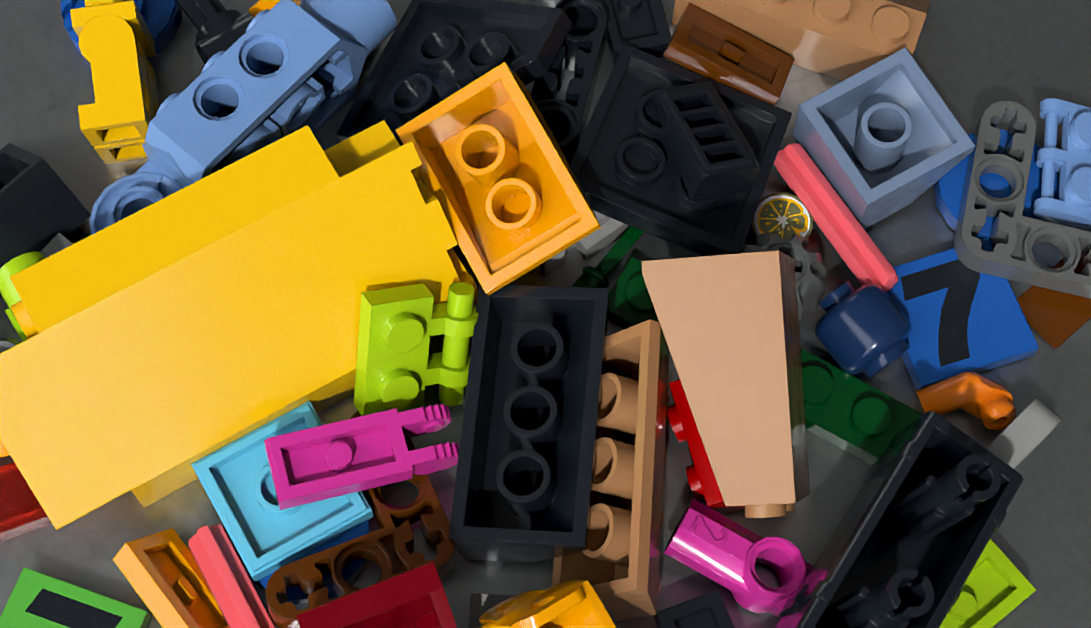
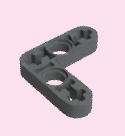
(1011, 231)

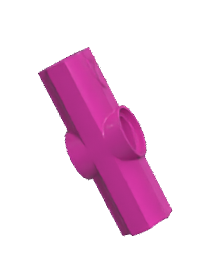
(729, 554)

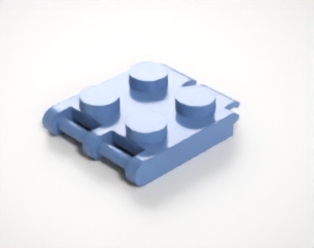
(1071, 161)

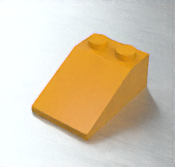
(499, 178)

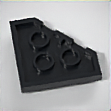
(447, 47)

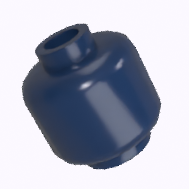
(862, 328)

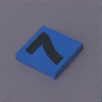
(958, 319)

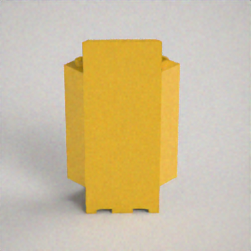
(211, 315)

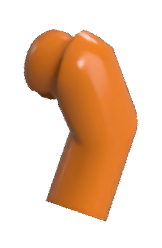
(972, 394)

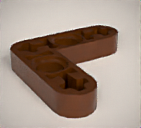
(388, 547)

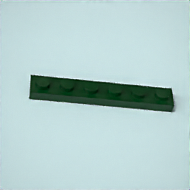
(834, 402)

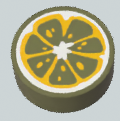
(781, 213)

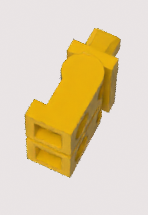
(124, 82)

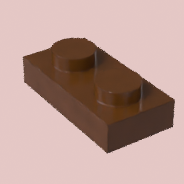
(728, 55)

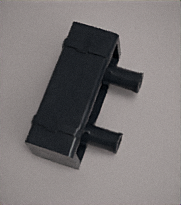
(908, 534)

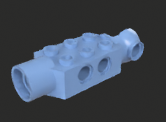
(282, 74)

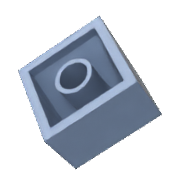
(881, 137)

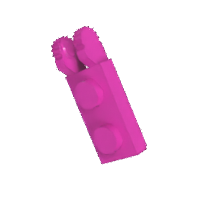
(356, 454)

